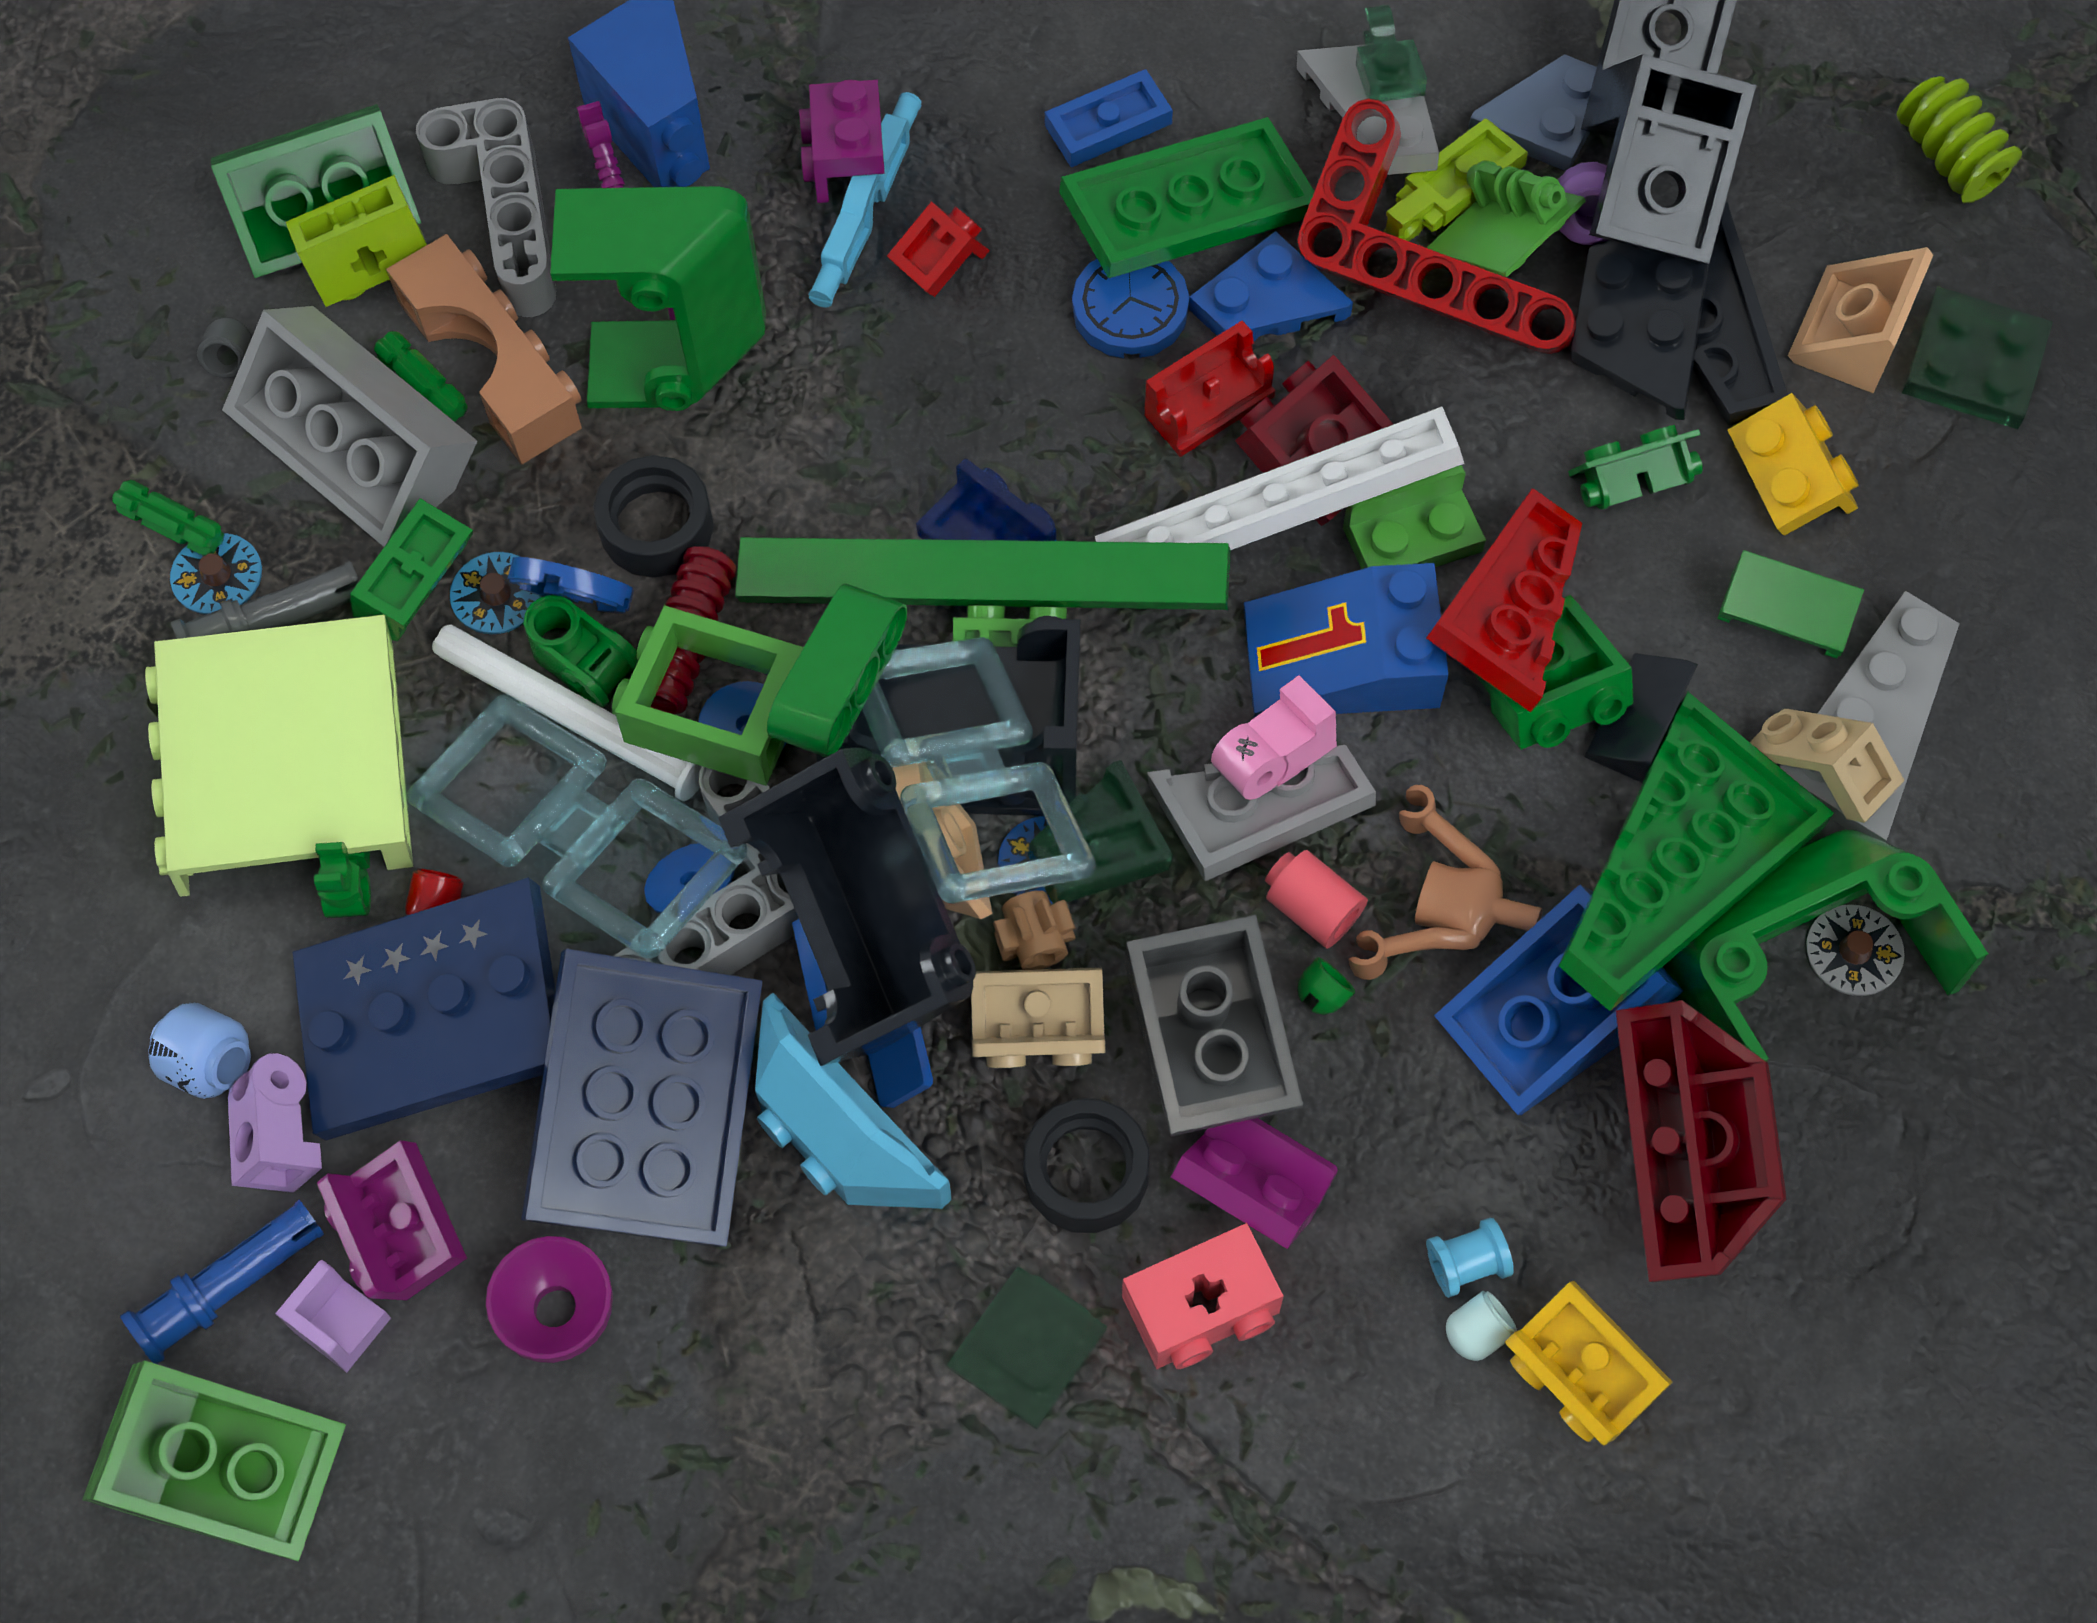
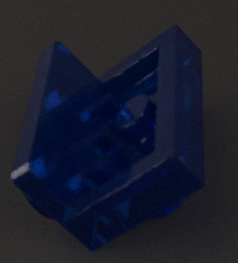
(984, 510)

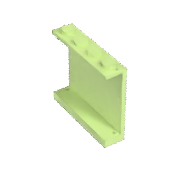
(277, 747)

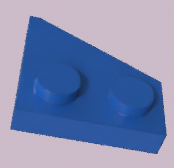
(1269, 291)

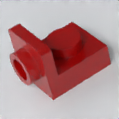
(937, 247)

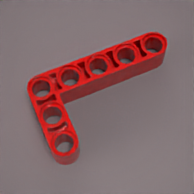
(1413, 260)

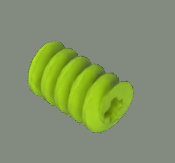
(1956, 139)

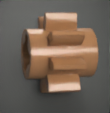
(1034, 930)

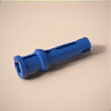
(194, 1300)

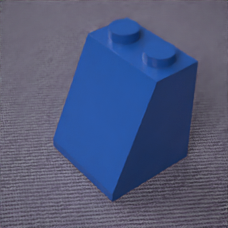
(645, 87)

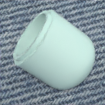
(1479, 1327)

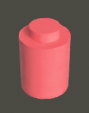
(1314, 897)

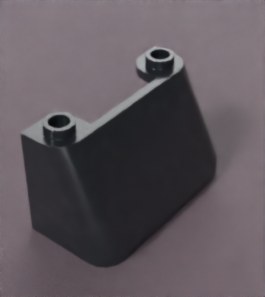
(1047, 683)
(860, 900)

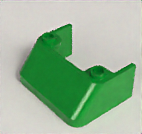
(665, 251)
(1730, 965)

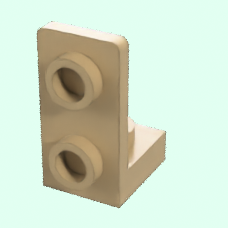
(1841, 749)

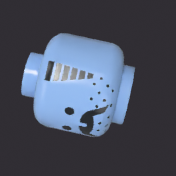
(199, 1050)

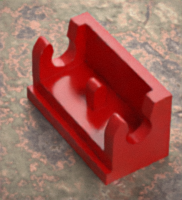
(1208, 389)

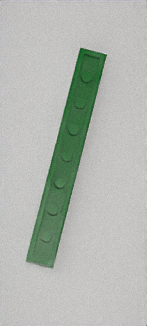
(987, 572)

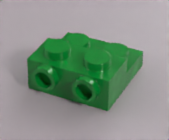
(1582, 685)

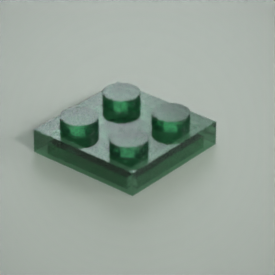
(1977, 357)

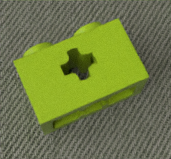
(356, 240)

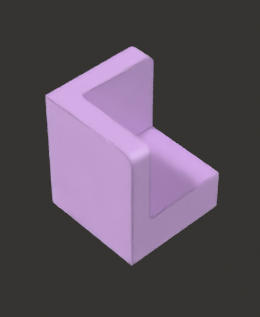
(332, 1316)

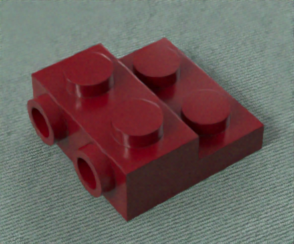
(1317, 414)

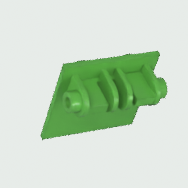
(1508, 219)

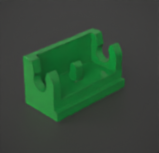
(409, 567)
(1791, 602)

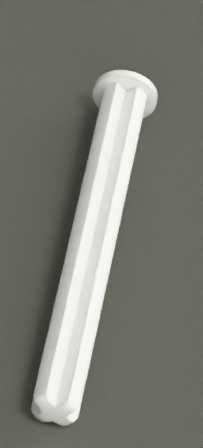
(560, 706)

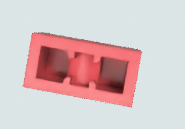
(1221, 1268)

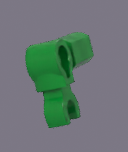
(343, 881)

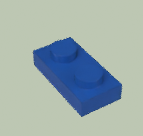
(1108, 118)

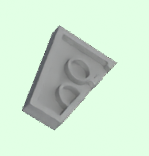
(1341, 87)
(1228, 830)

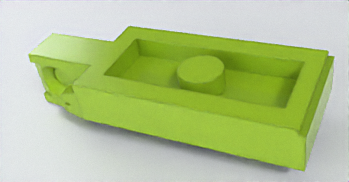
(1442, 195)

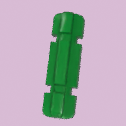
(420, 374)
(168, 517)

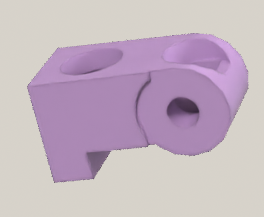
(267, 1127)

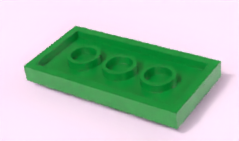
(1187, 197)

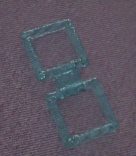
(970, 769)
(576, 825)

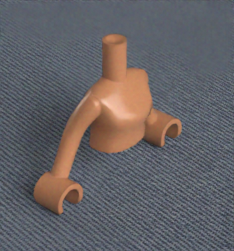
(1453, 902)

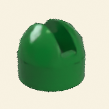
(1326, 985)

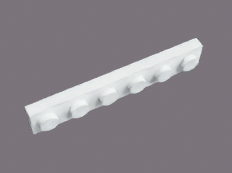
(1305, 487)

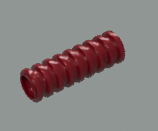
(699, 591)

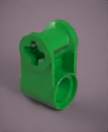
(587, 657)

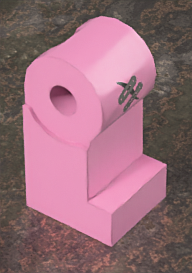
(1277, 741)

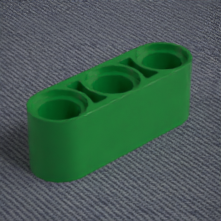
(837, 670)

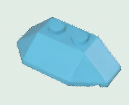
(836, 1123)

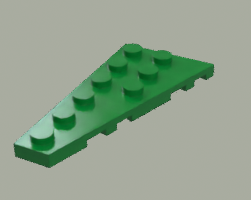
(1692, 847)

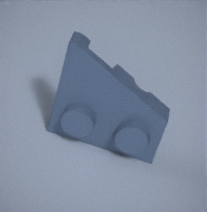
(1545, 111)

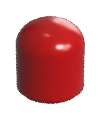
(432, 889)

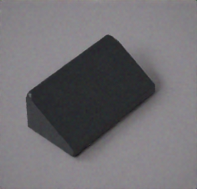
(1636, 736)

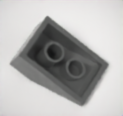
(1212, 1025)

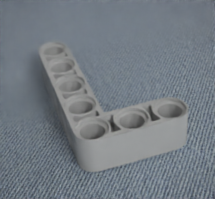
(725, 947)

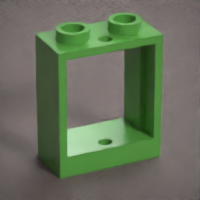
(743, 756)

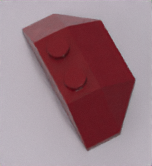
(1698, 1139)

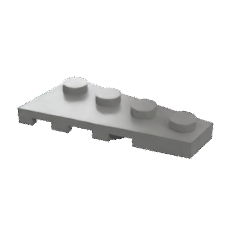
(1894, 690)

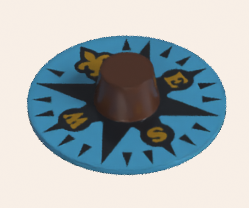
(210, 579)
(486, 598)

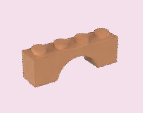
(449, 300)

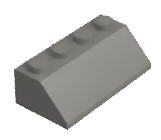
(345, 420)

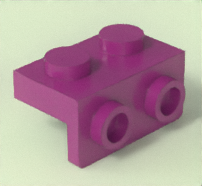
(843, 133)
(392, 1224)

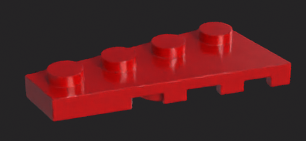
(1512, 600)

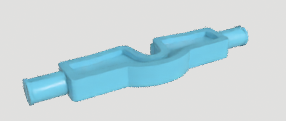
(856, 214)

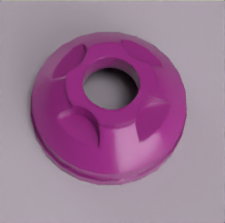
(529, 1275)

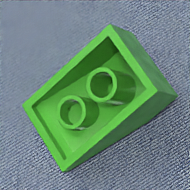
(214, 1461)

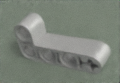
(494, 145)

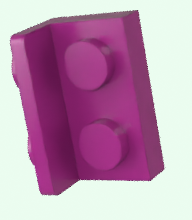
(1258, 1177)

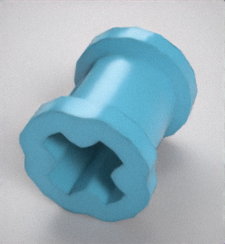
(1470, 1257)

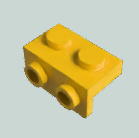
(1792, 463)
(1586, 1365)

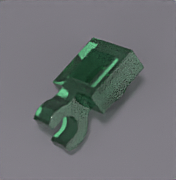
(1388, 66)

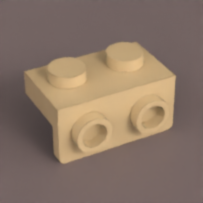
(1038, 1015)

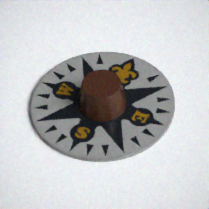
(1855, 950)

